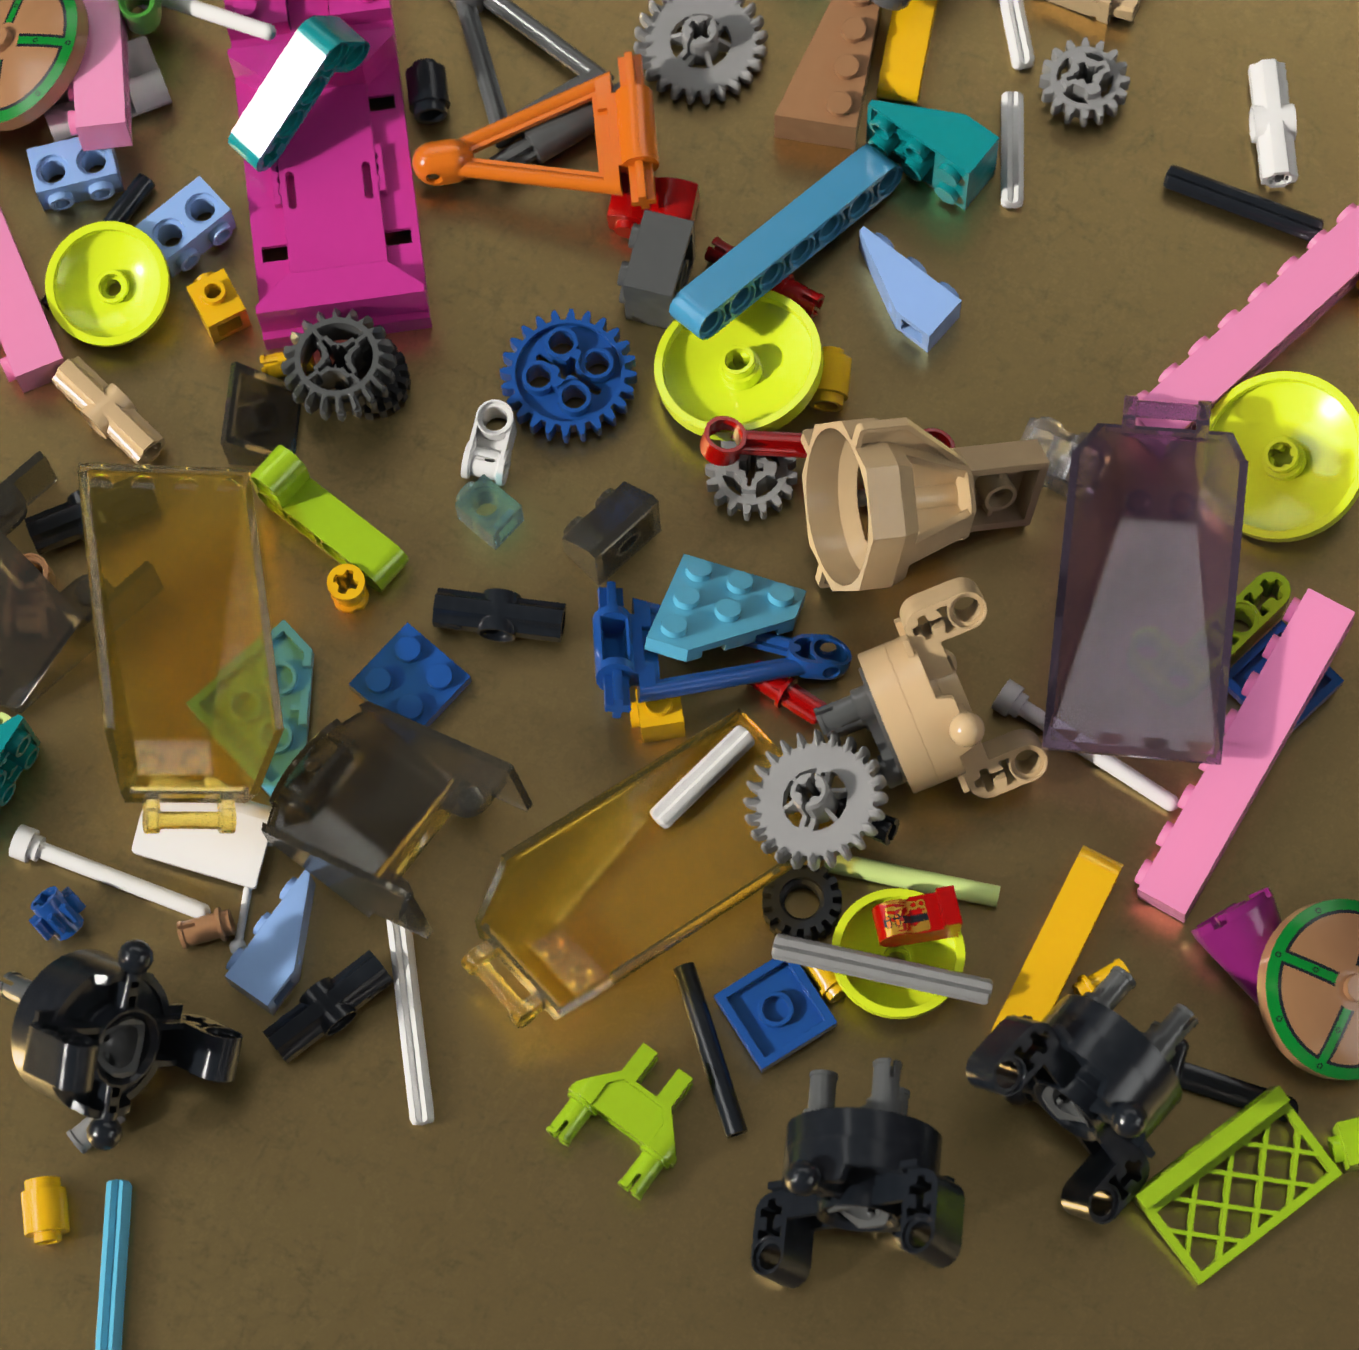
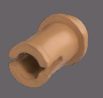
(206, 928)

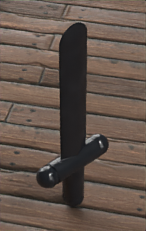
(1216, 1084)

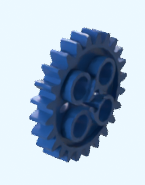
(547, 403)

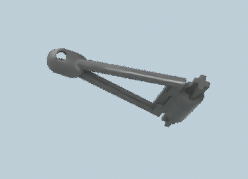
(554, 135)

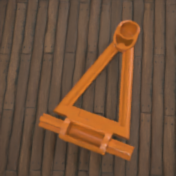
(622, 132)

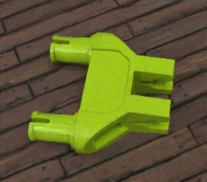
(632, 1111)

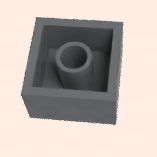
(657, 267)

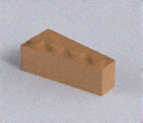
(832, 78)

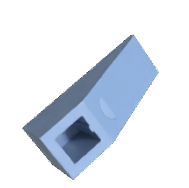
(913, 299)
(274, 957)

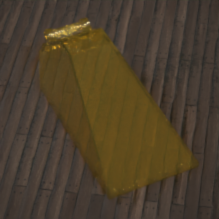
(181, 637)
(618, 889)

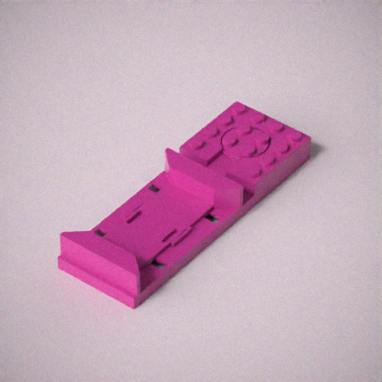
(335, 183)

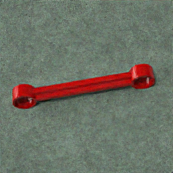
(765, 442)

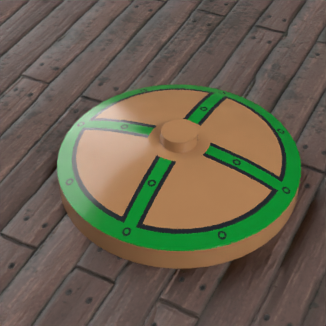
(38, 55)
(1313, 988)

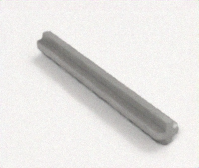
(882, 969)

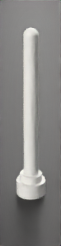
(221, 17)
(1014, 702)
(30, 845)

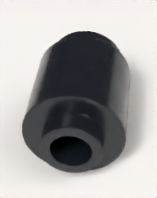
(427, 90)

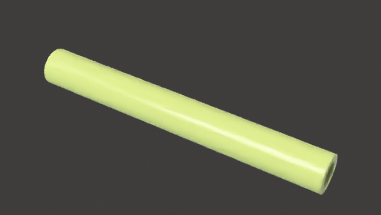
(915, 879)

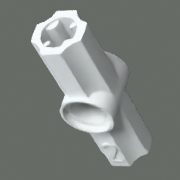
(1272, 123)

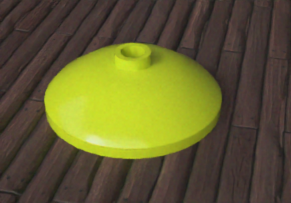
(87, 267)
(858, 932)

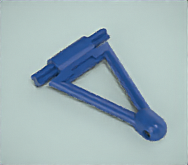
(624, 663)

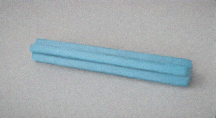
(113, 1265)

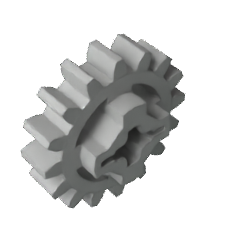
(1081, 87)
(768, 477)

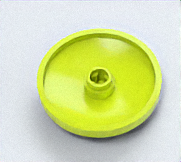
(752, 370)
(1299, 453)

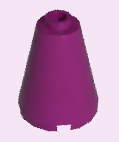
(1239, 936)

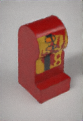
(918, 918)

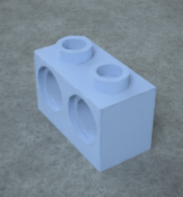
(78, 184)
(178, 220)

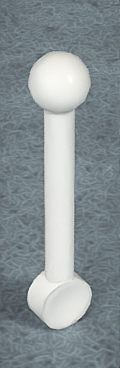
(242, 920)

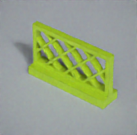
(1212, 1151)

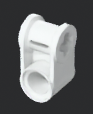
(487, 449)

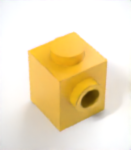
(218, 305)
(658, 719)

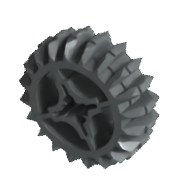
(361, 341)

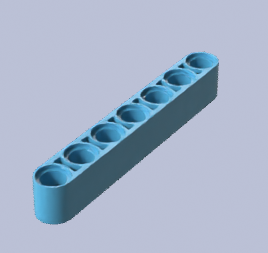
(785, 242)

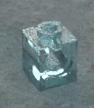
(494, 527)

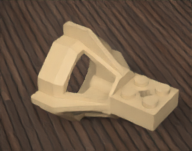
(915, 496)

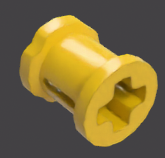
(342, 577)

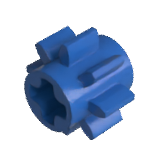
(57, 913)

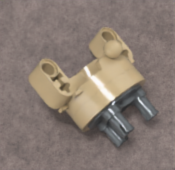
(920, 707)

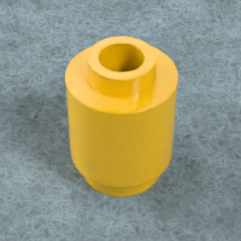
(834, 382)
(45, 1210)

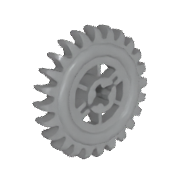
(702, 25)
(795, 775)

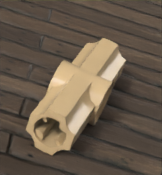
(108, 411)

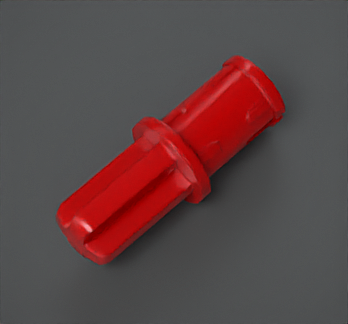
(791, 696)

